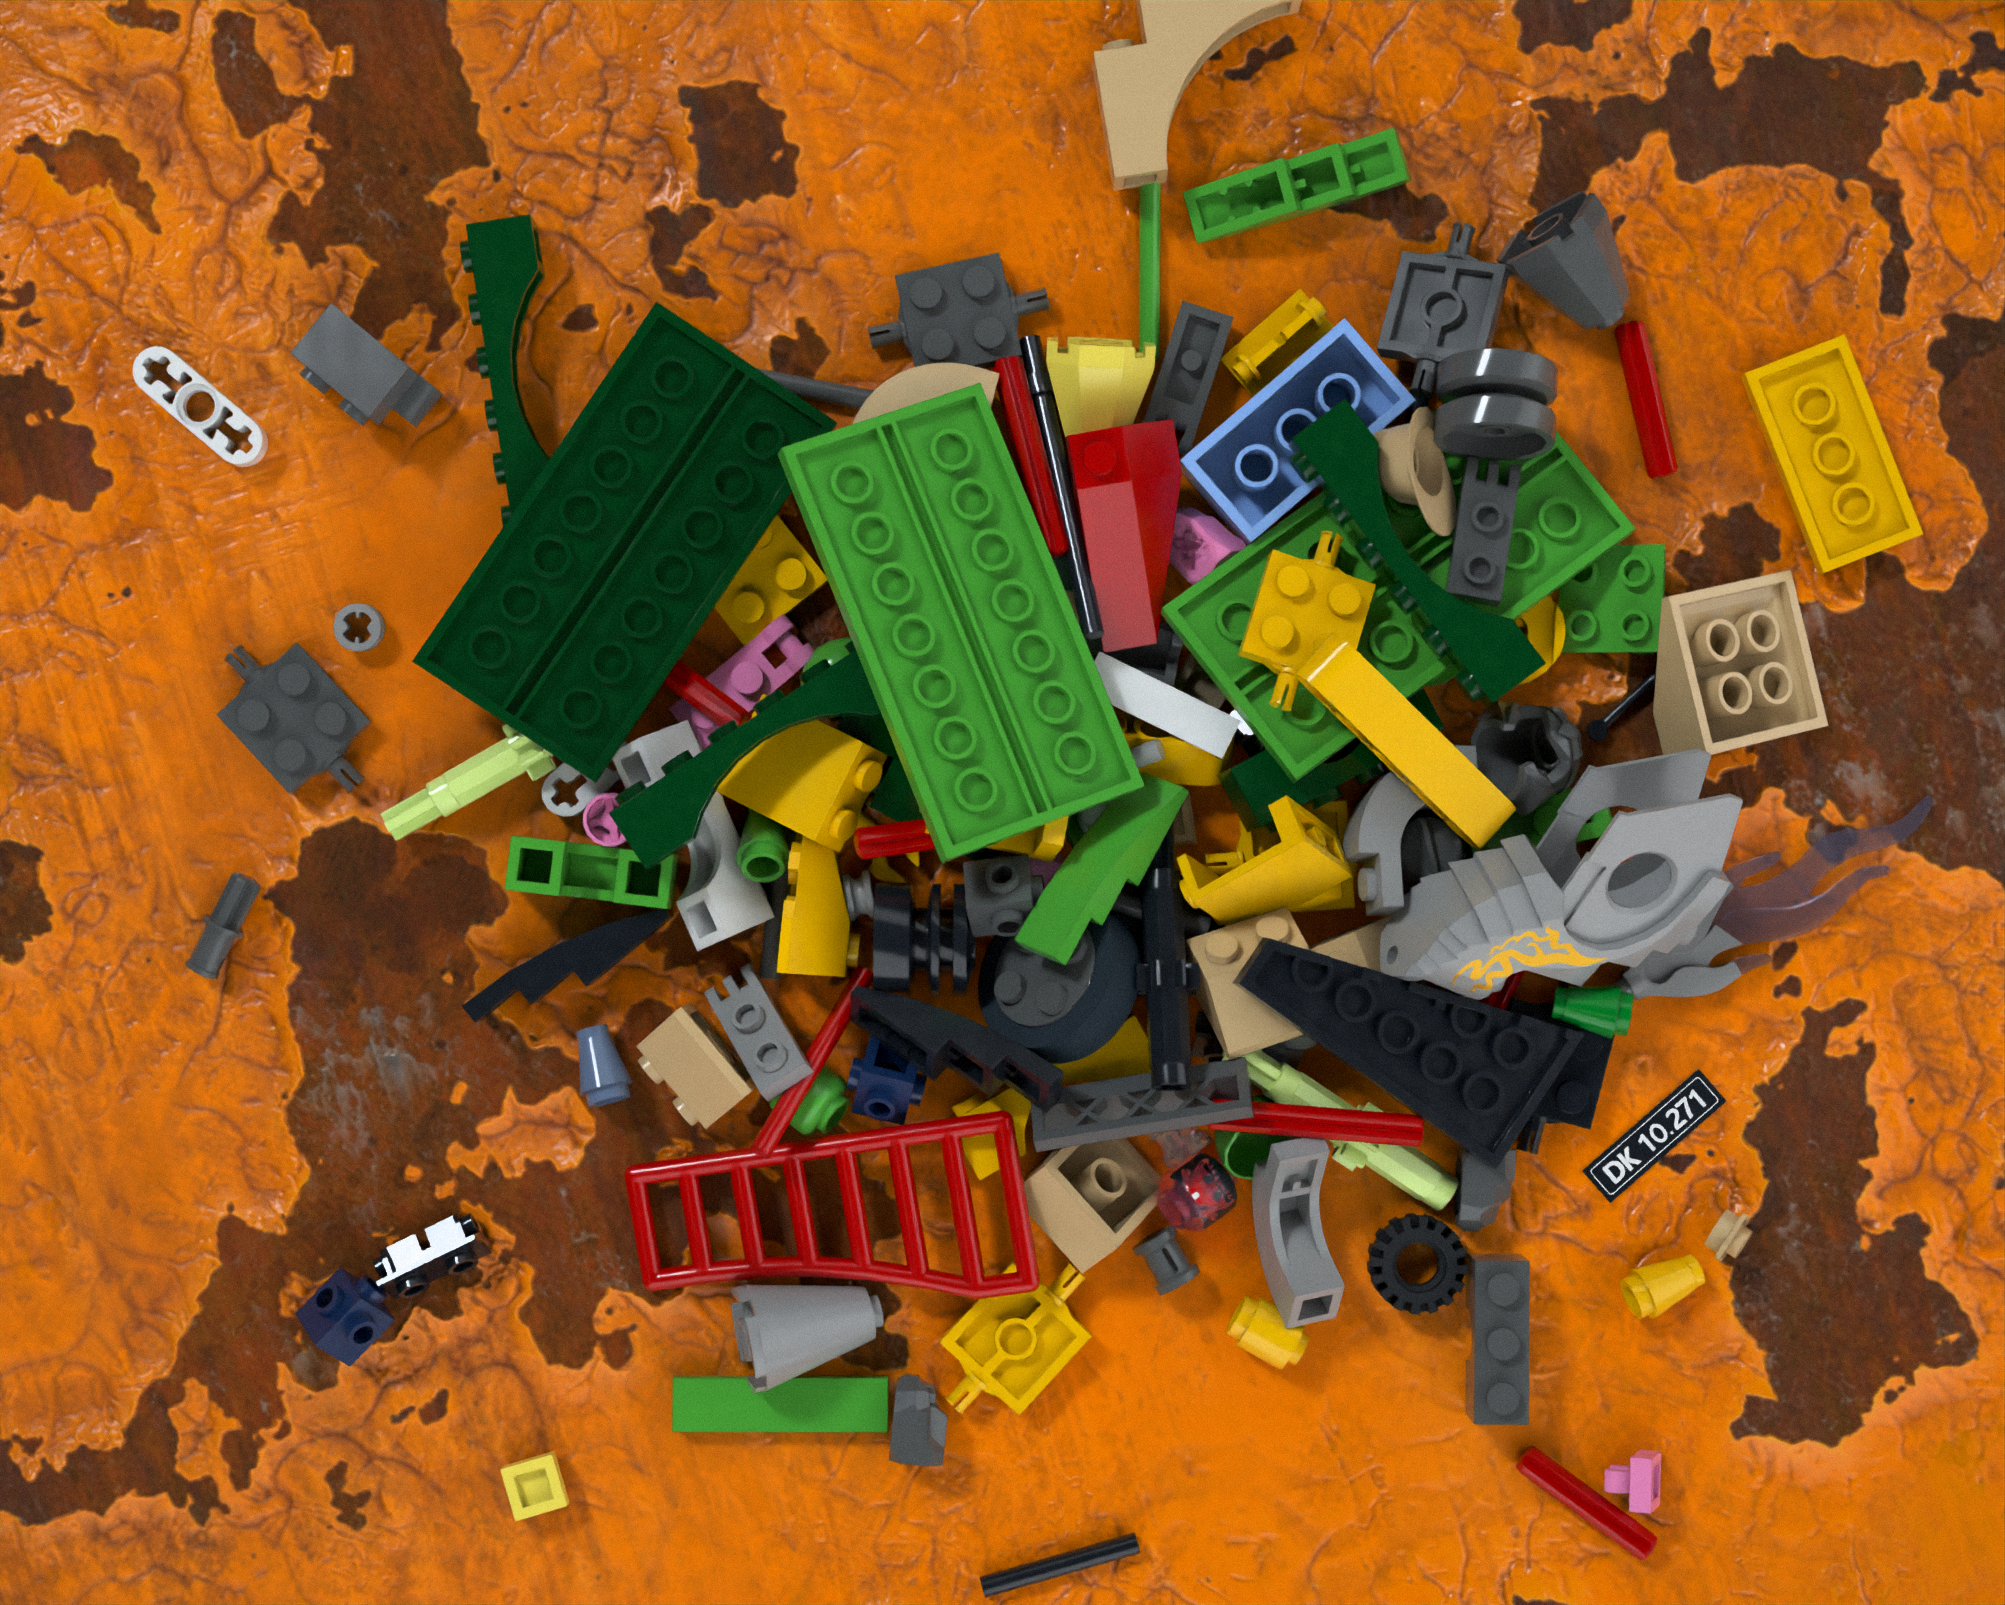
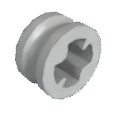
(375, 628)
(859, 895)

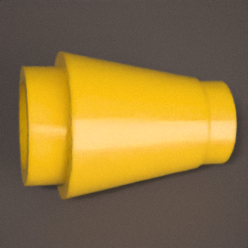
(1659, 1286)

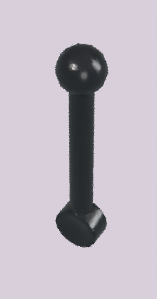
(1598, 729)

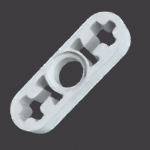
(162, 392)

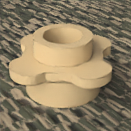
(1729, 1235)

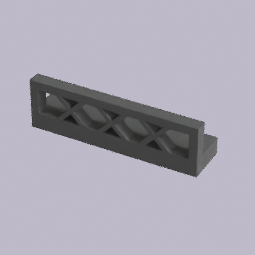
(1131, 1108)

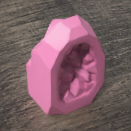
(1200, 544)

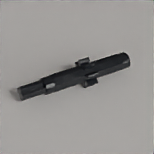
(1165, 974)

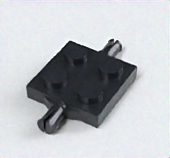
(1577, 1086)

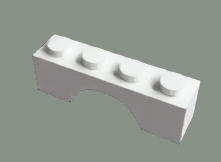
(718, 895)

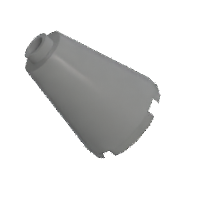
(799, 1327)

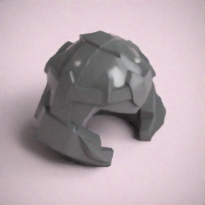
(1527, 752)

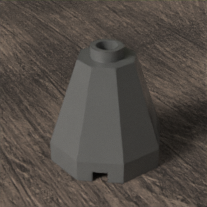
(1571, 262)

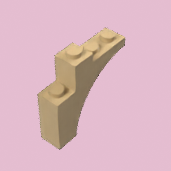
(1145, 81)

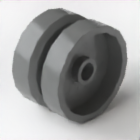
(1496, 404)

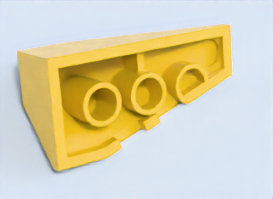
(815, 915)

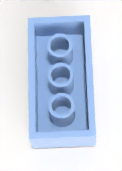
(1245, 460)

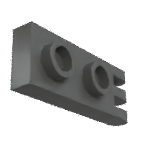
(1189, 370)
(1482, 533)

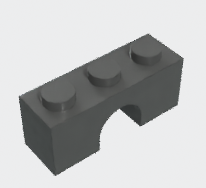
(1500, 1339)

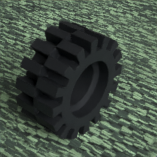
(1445, 1281)

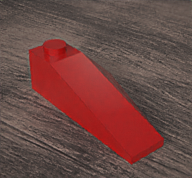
(1127, 513)

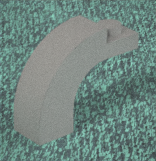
(1376, 834)
(1291, 1232)

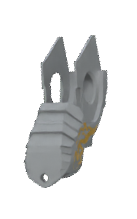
(1568, 914)

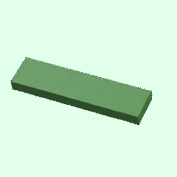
(796, 1405)

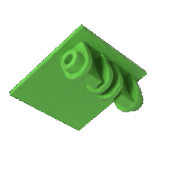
(1616, 602)

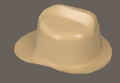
(1416, 471)

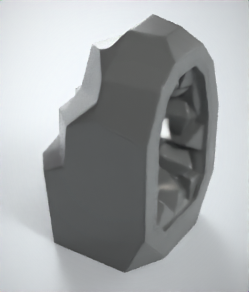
(1481, 1189)
(917, 1424)

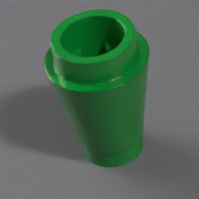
(1594, 1008)

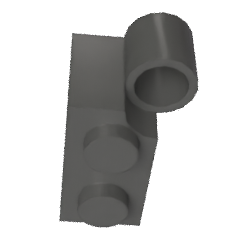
(362, 371)

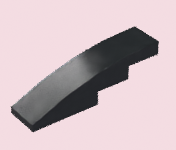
(586, 955)
(941, 1039)

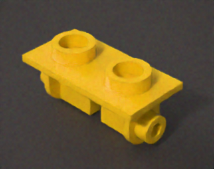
(1277, 342)

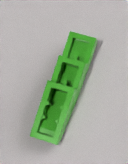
(1296, 186)
(1093, 874)

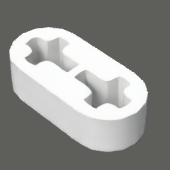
(584, 793)

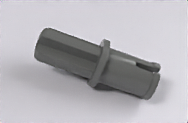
(223, 925)

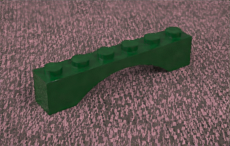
(506, 276)
(1481, 645)
(670, 811)

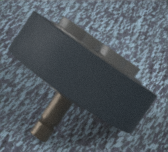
(1058, 1007)

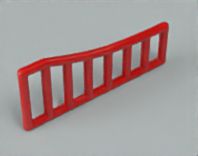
(862, 1264)

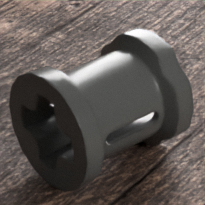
(1166, 1259)

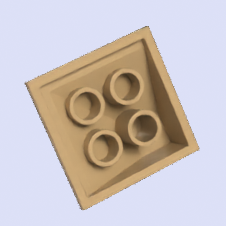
(1734, 667)

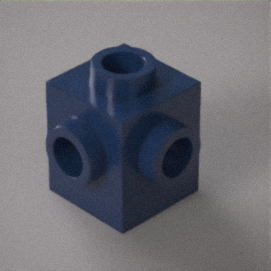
(884, 1084)
(346, 1315)

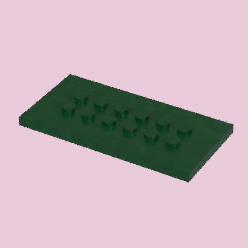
(622, 543)

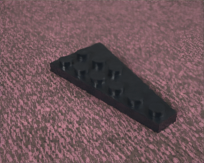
(1438, 1054)

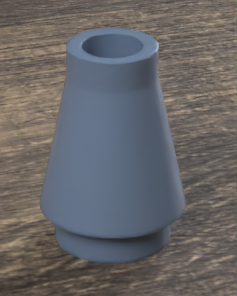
(601, 1069)

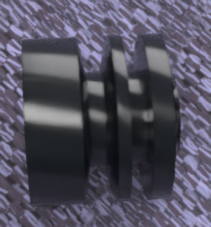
(920, 940)

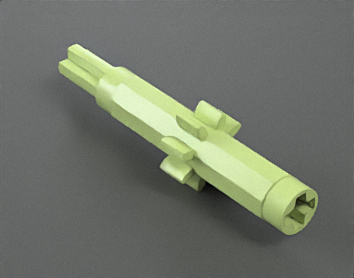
(469, 782)
(1398, 1164)

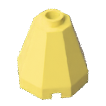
(1098, 381)

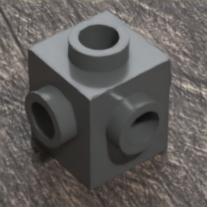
(1000, 894)

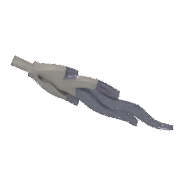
(1766, 911)

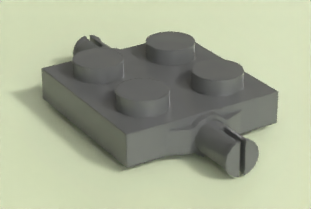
(1441, 307)
(959, 314)
(294, 719)

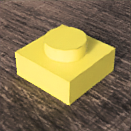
(534, 1486)

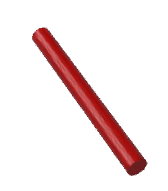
(816, 1056)

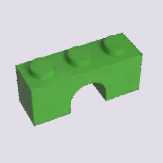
(589, 872)

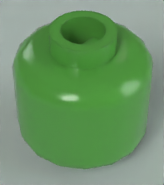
(823, 1104)

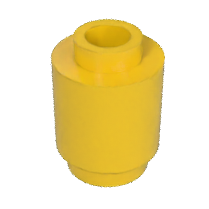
(1262, 1333)

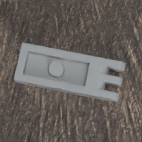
(759, 1034)

